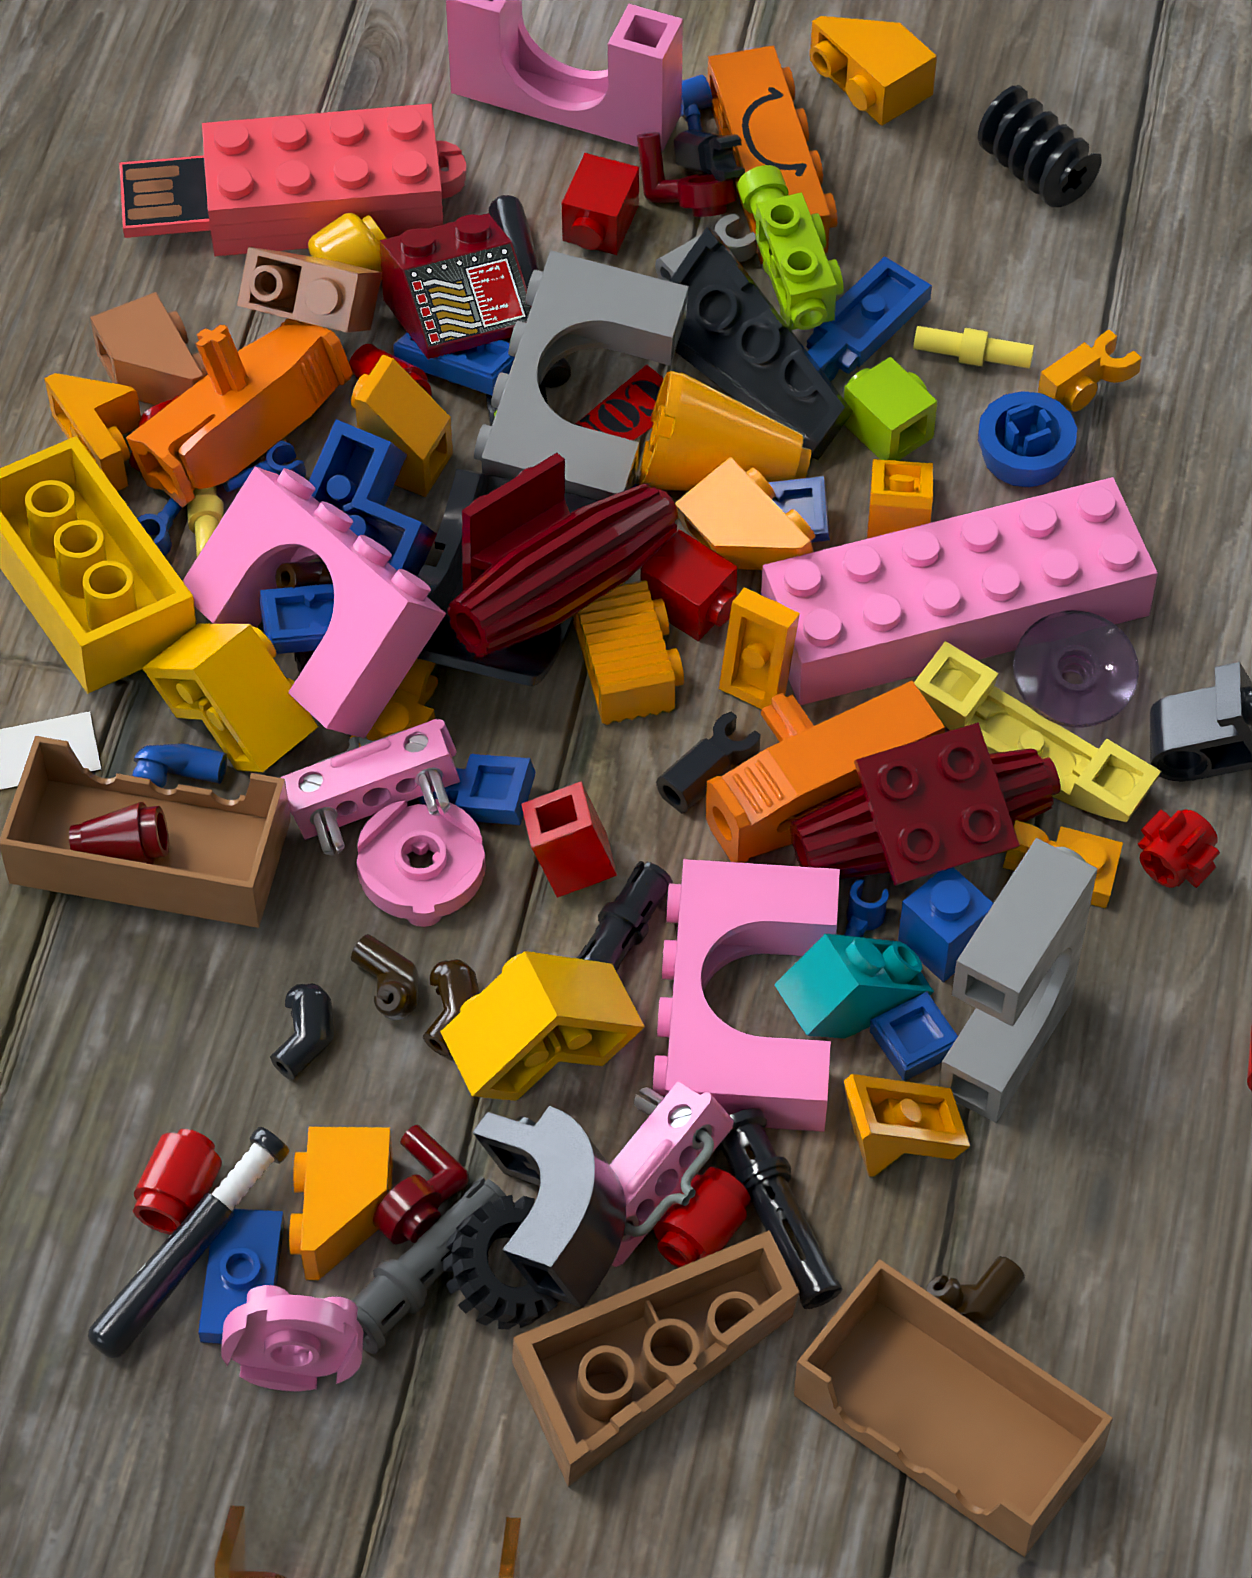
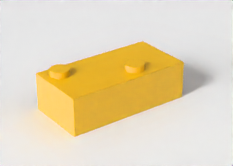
(87, 566)

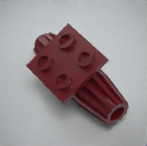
(540, 564)
(927, 808)

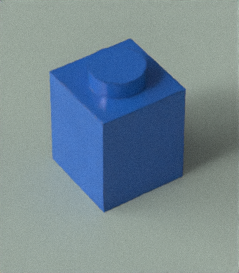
(942, 920)

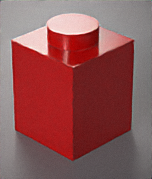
(600, 203)
(693, 584)
(569, 839)

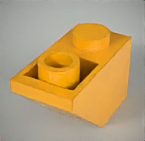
(874, 64)
(402, 412)
(740, 521)
(342, 1185)

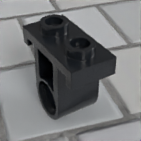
(1204, 729)

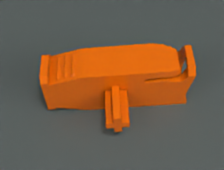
(239, 407)
(808, 767)

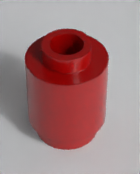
(175, 1179)
(706, 1221)

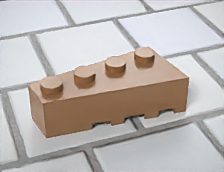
(643, 1351)

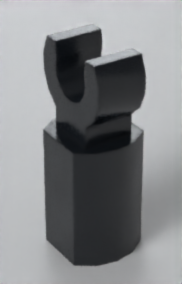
(708, 153)
(687, 778)

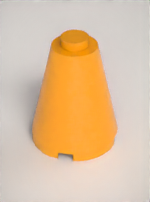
(702, 428)

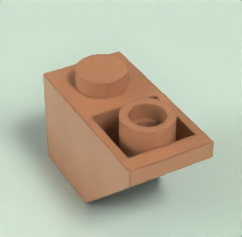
(309, 289)
(147, 349)

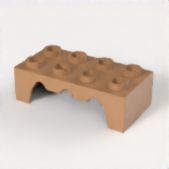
(218, 847)
(952, 1407)

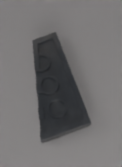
(750, 349)

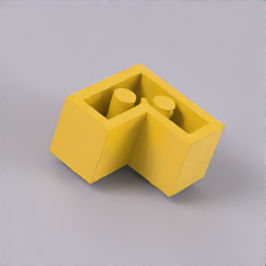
(236, 689)
(536, 1016)

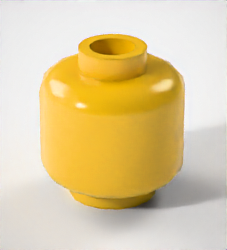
(349, 242)

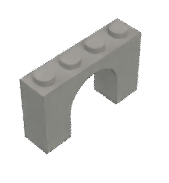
(573, 310)
(1018, 976)

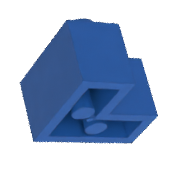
(357, 477)

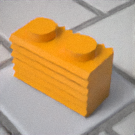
(627, 653)

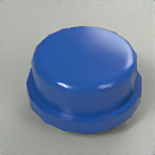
(1026, 438)

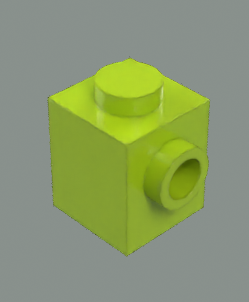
(890, 410)

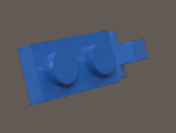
(867, 317)

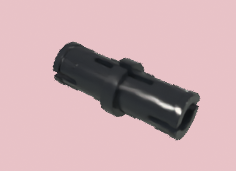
(626, 918)

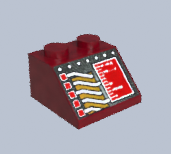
(454, 284)

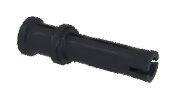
(770, 1176)

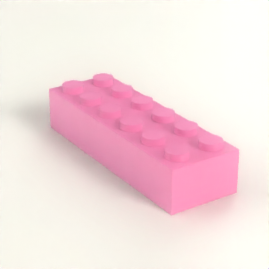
(970, 580)

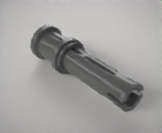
(403, 1283)

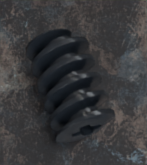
(1038, 148)

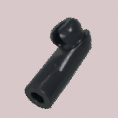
(312, 1029)

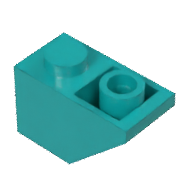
(849, 982)

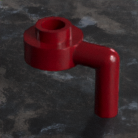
(699, 191)
(414, 1201)

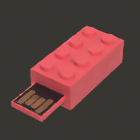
(293, 175)

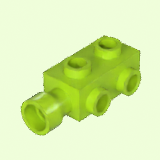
(791, 249)

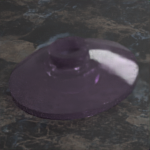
(1082, 645)

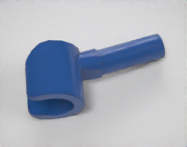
(695, 97)
(276, 456)
(160, 524)
(864, 915)

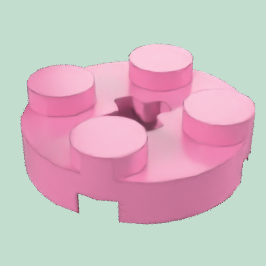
(427, 892)
(292, 1339)

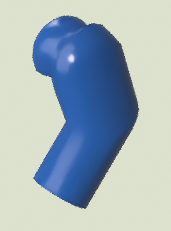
(179, 759)

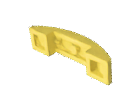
(1092, 779)

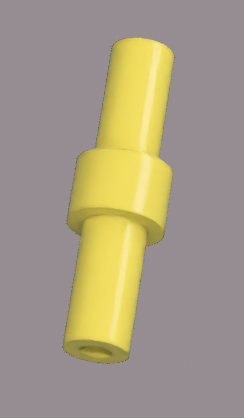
(973, 347)
(204, 515)

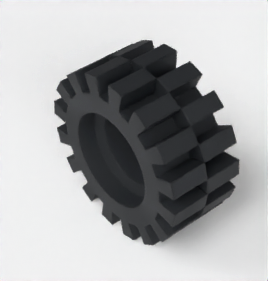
(473, 1273)

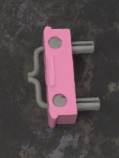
(371, 778)
(665, 1157)

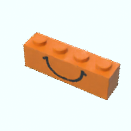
(756, 103)

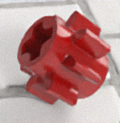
(1178, 848)

